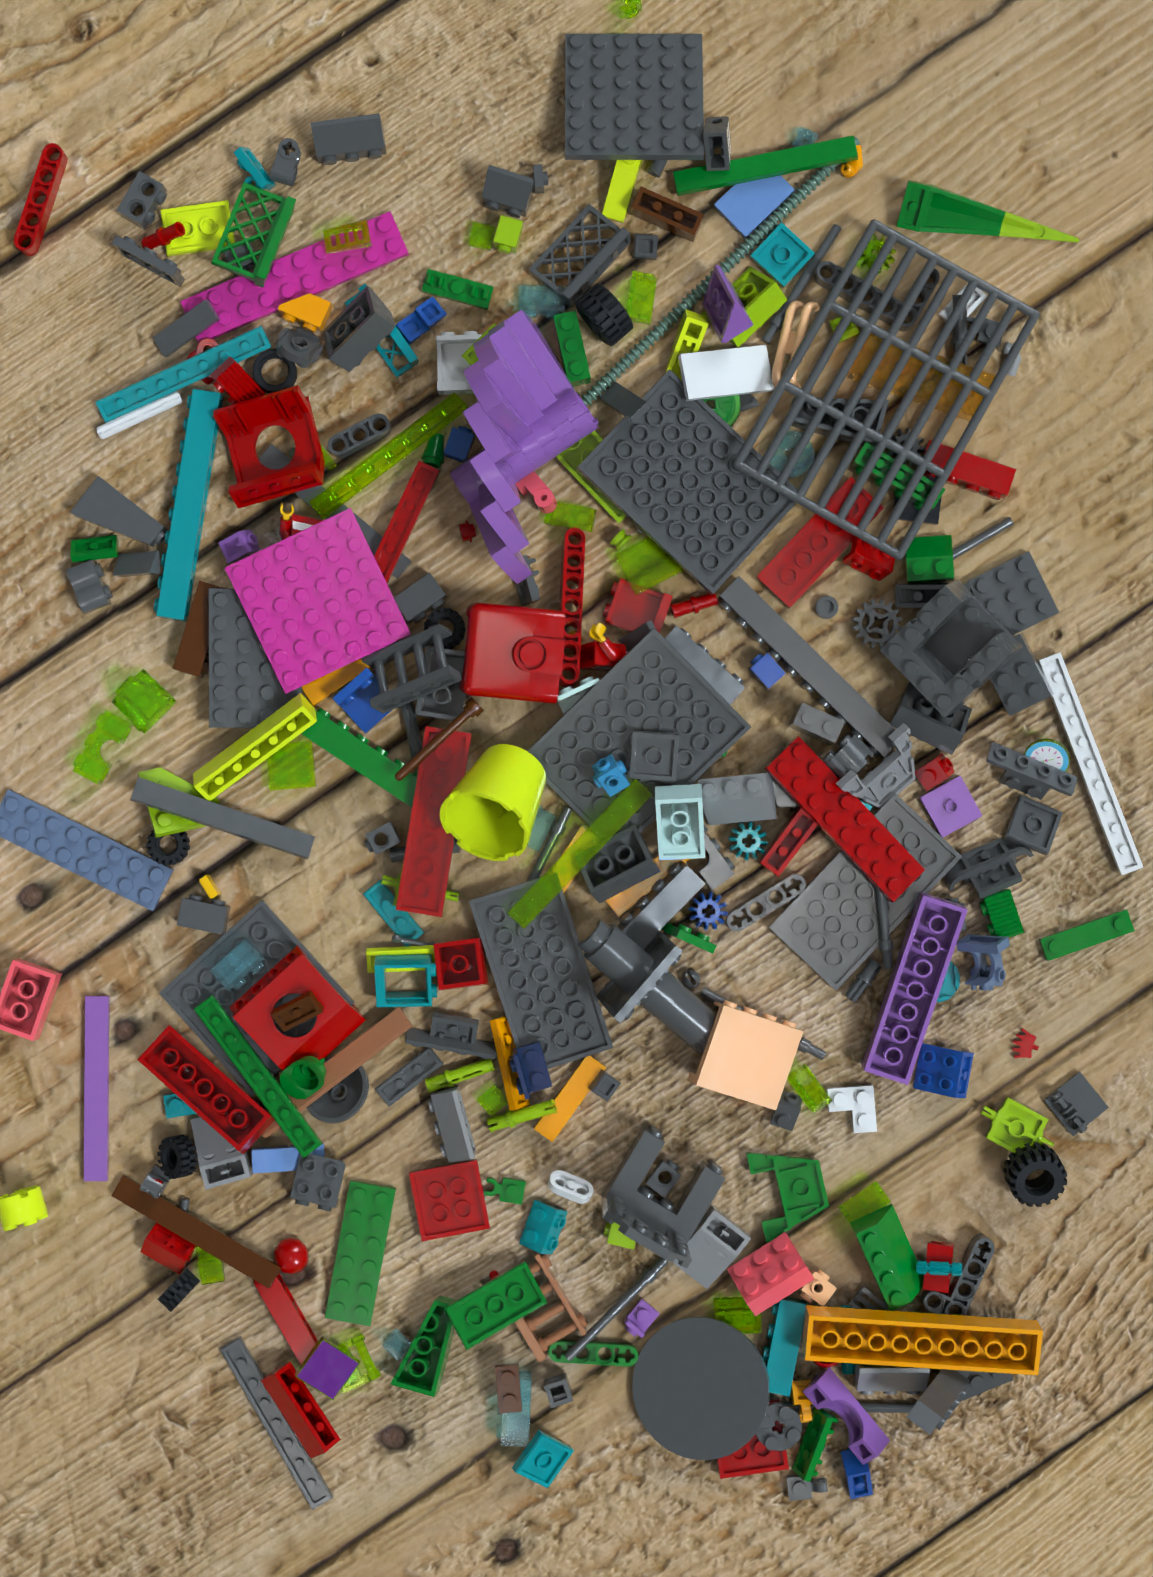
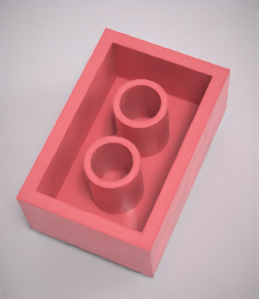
(27, 998)
(770, 1274)

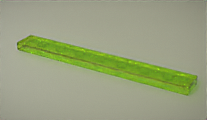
(388, 455)
(579, 853)

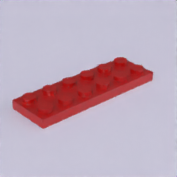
(813, 548)

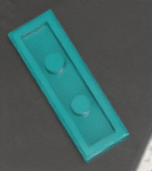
(399, 921)

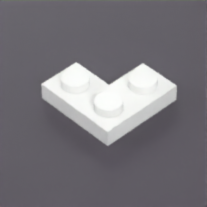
(860, 1102)

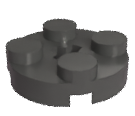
(289, 348)
(790, 1433)

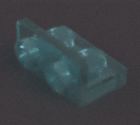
(540, 301)

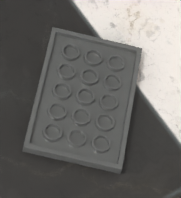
(240, 674)

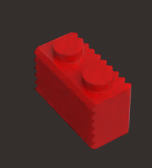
(235, 382)

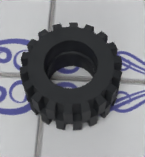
(604, 314)
(1046, 1185)

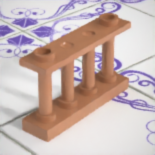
(528, 1325)

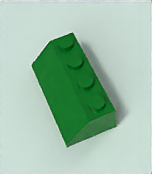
(889, 1256)

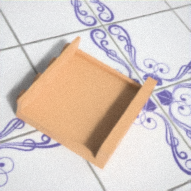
(747, 1055)

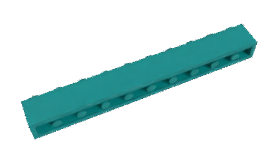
(189, 506)

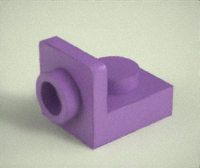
(239, 545)
(640, 1318)

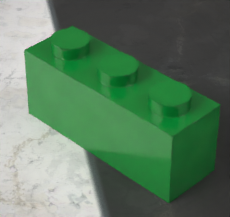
(572, 348)

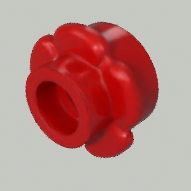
(467, 531)

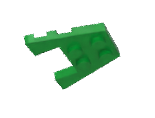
(799, 1187)

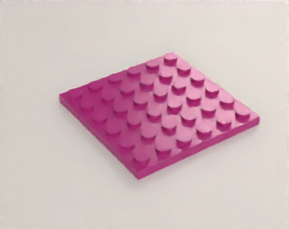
(317, 600)

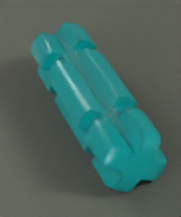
(939, 1268)

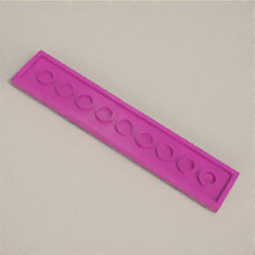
(298, 274)

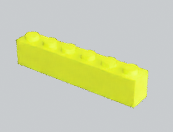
(254, 747)

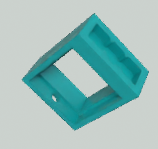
(404, 998)

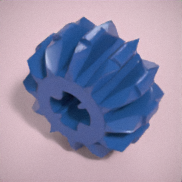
(712, 917)

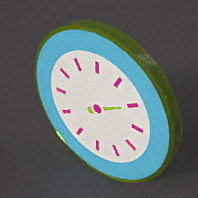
(1050, 753)

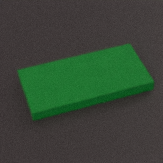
(495, 1305)

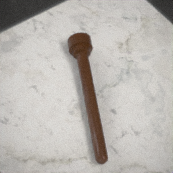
(470, 710)

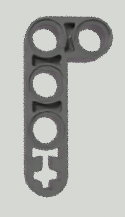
(973, 1279)

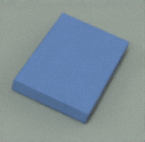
(752, 202)

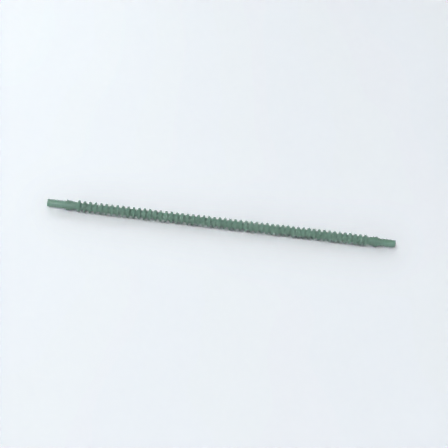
(701, 289)

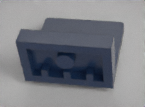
(531, 1069)

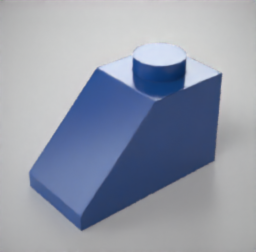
(856, 1475)

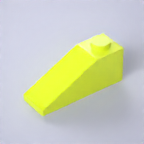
(621, 189)
(687, 339)

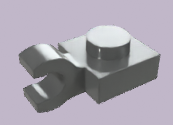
(802, 1489)

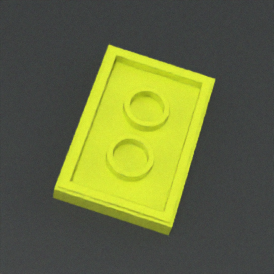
(202, 226)

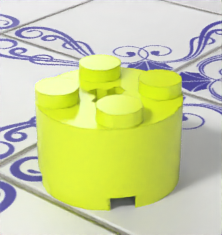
(22, 1207)

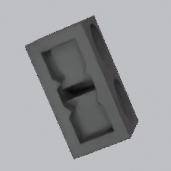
(135, 198)

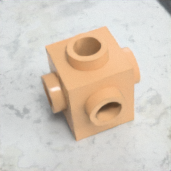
(821, 1292)

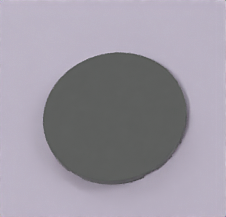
(701, 1388)

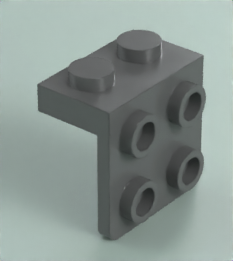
(318, 1181)

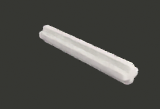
(139, 415)

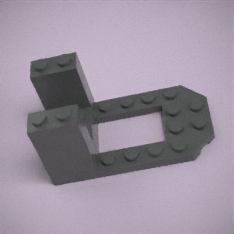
(655, 1220)

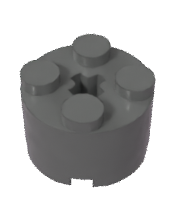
(848, 757)

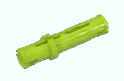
(458, 1075)
(521, 1115)

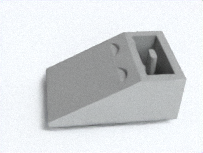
(217, 1158)
(714, 1247)

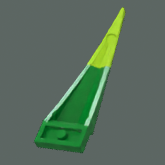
(942, 211)

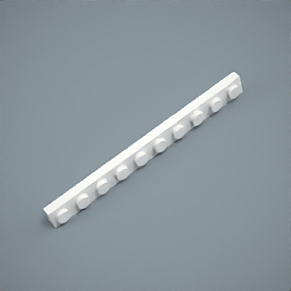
(1090, 765)

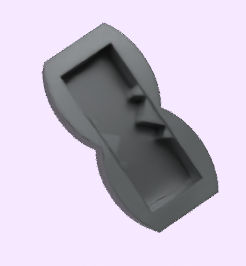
(89, 586)

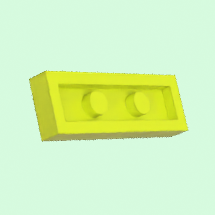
(403, 950)

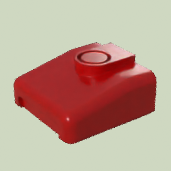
(513, 652)

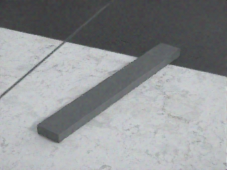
(275, 459)
(222, 818)
(282, 1435)

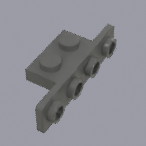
(1029, 774)
(453, 1035)

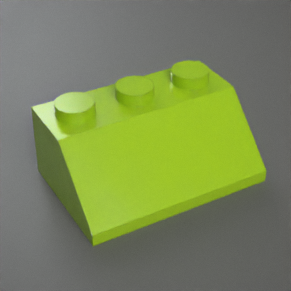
(759, 297)

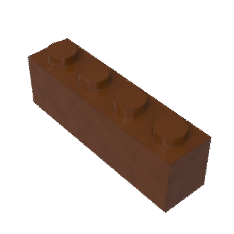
(194, 646)

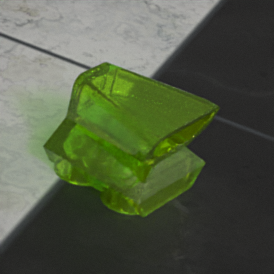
(143, 700)

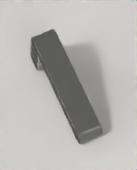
(875, 293)

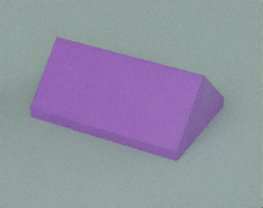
(725, 307)

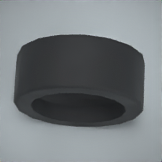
(257, 372)

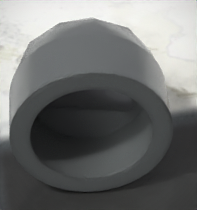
(687, 982)

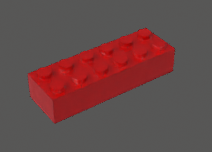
(206, 1089)

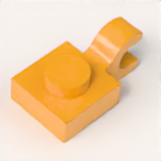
(801, 1400)

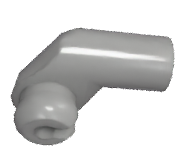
(1013, 370)

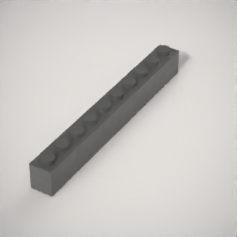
(808, 666)

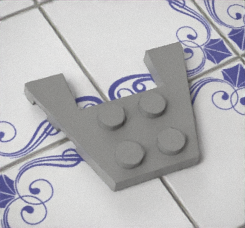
(888, 777)

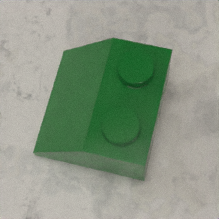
(930, 559)

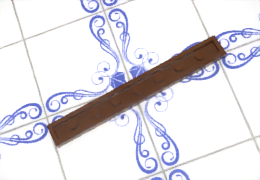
(197, 1232)

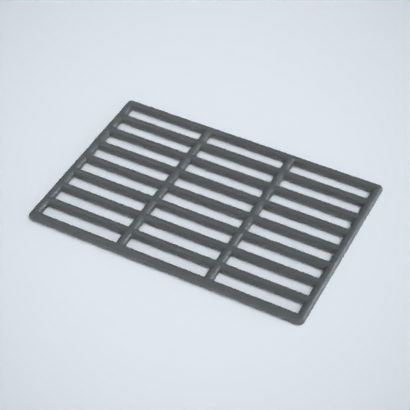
(909, 349)

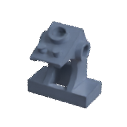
(982, 974)

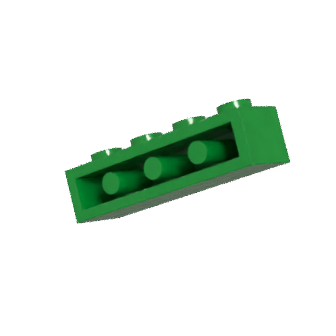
(901, 479)

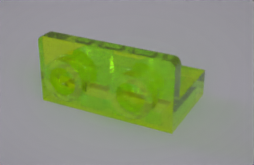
(737, 1314)

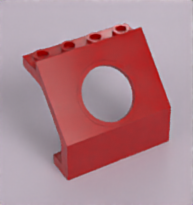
(243, 425)
(295, 975)

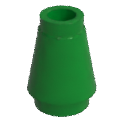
(434, 451)

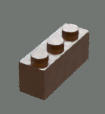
(667, 214)

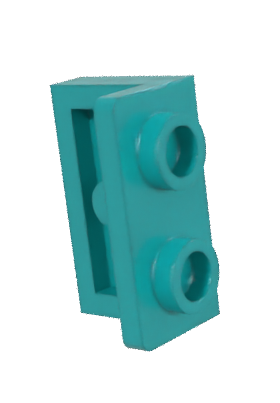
(543, 1228)

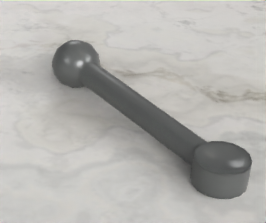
(397, 939)

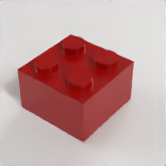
(460, 964)

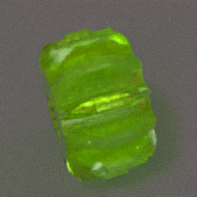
(876, 245)

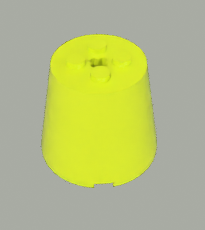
(495, 803)

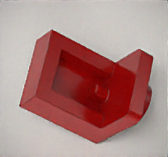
(935, 772)

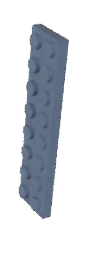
(82, 850)

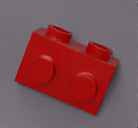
(869, 560)

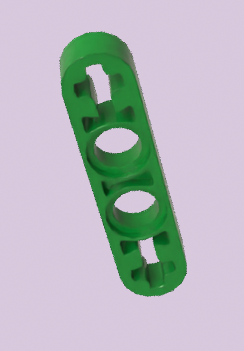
(593, 1357)

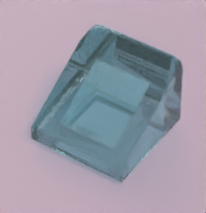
(396, 1344)

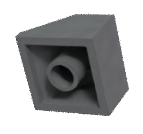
(507, 191)

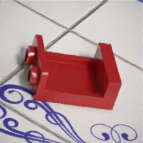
(632, 610)

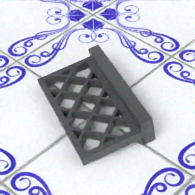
(594, 268)

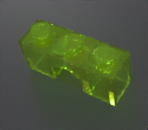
(90, 762)

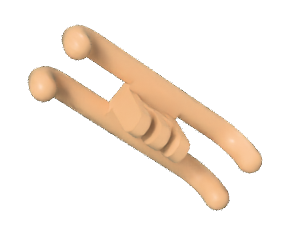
(791, 340)

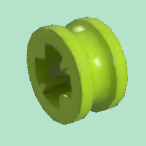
(620, 539)

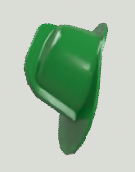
(303, 1077)

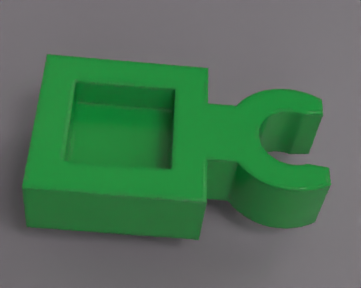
(510, 1189)

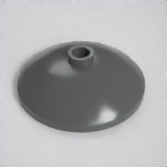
(335, 1109)

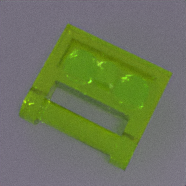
(357, 1379)

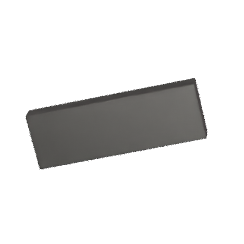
(186, 328)
(625, 402)
(409, 1076)

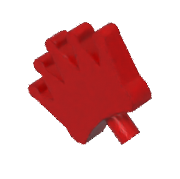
(1026, 1045)

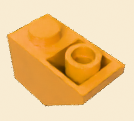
(308, 310)

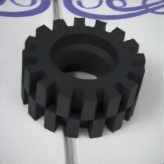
(457, 621)
(172, 858)
(177, 1156)
(178, 1290)

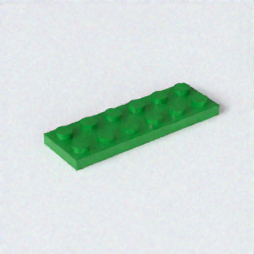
(360, 1253)

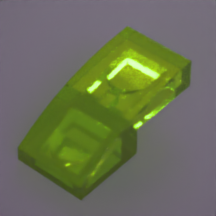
(571, 516)
(210, 1268)

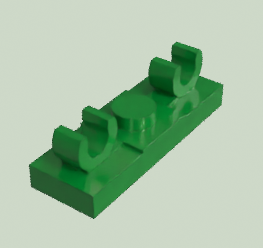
(457, 289)
(813, 1444)

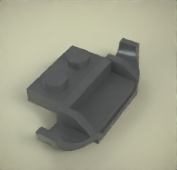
(988, 867)

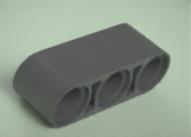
(366, 426)

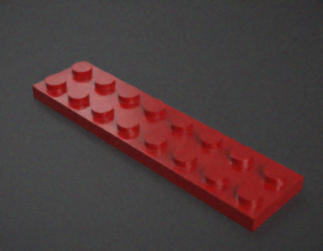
(844, 819)
(428, 845)

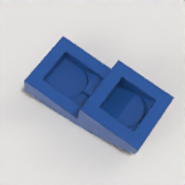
(421, 320)

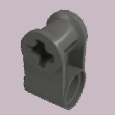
(286, 166)

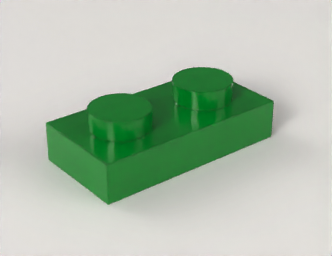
(94, 548)

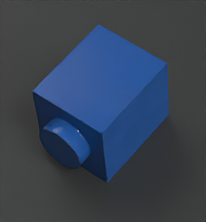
(459, 444)
(766, 670)

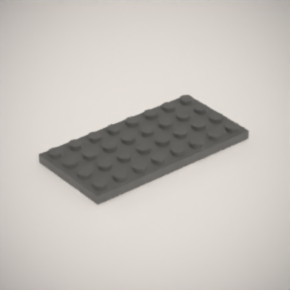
(837, 916)
(541, 976)

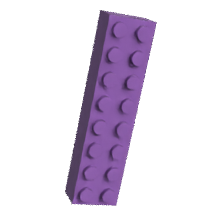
(914, 988)

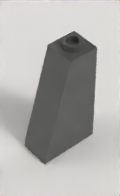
(115, 512)

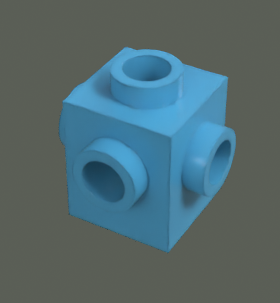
(610, 775)

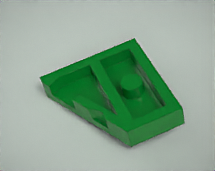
(684, 933)

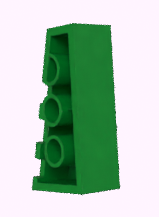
(428, 1354)

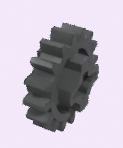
(871, 614)

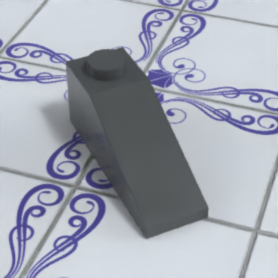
(919, 594)

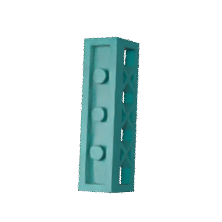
(398, 341)

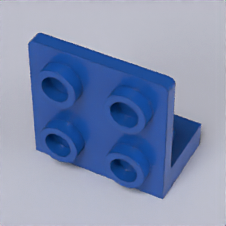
(356, 700)
(943, 1071)

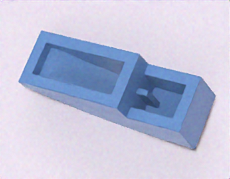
(278, 1158)

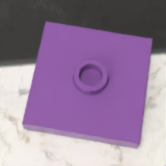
(950, 806)

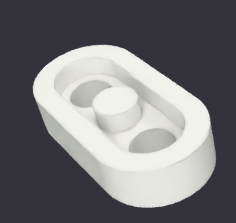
(570, 1186)

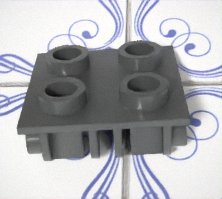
(1076, 1104)

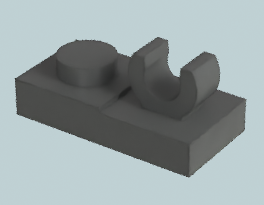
(528, 589)

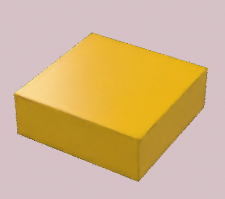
(210, 887)

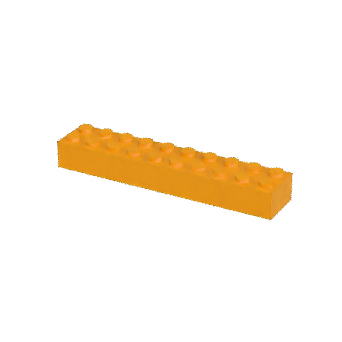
(922, 1340)

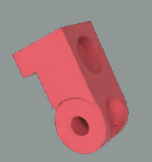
(539, 491)

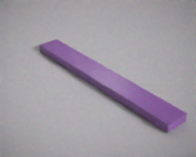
(96, 1088)

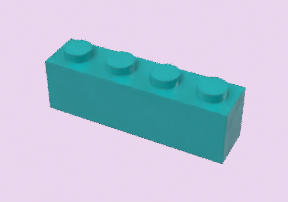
(784, 1343)

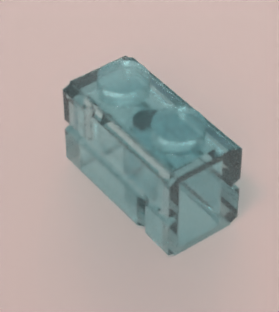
(238, 964)

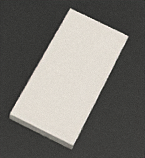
(726, 372)

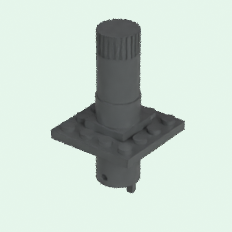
(643, 979)

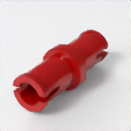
(163, 236)
(693, 605)

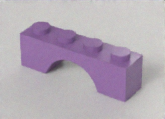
(865, 1436)

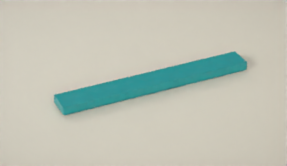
(182, 374)

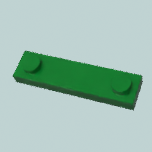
(1086, 935)

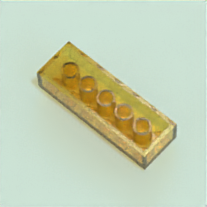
(909, 373)

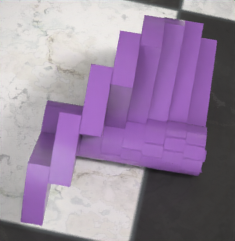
(523, 421)

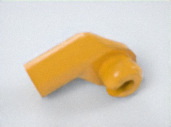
(853, 167)

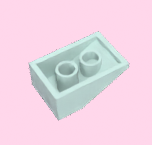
(680, 822)

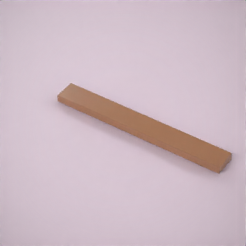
(354, 1056)

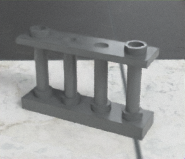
(425, 683)

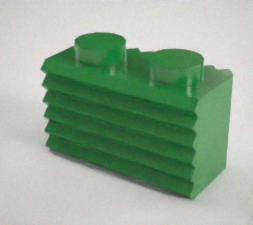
(1001, 914)

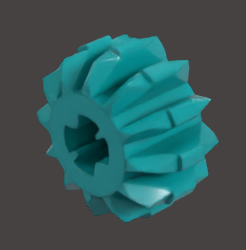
(752, 847)

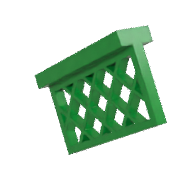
(273, 239)

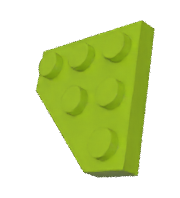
(163, 822)

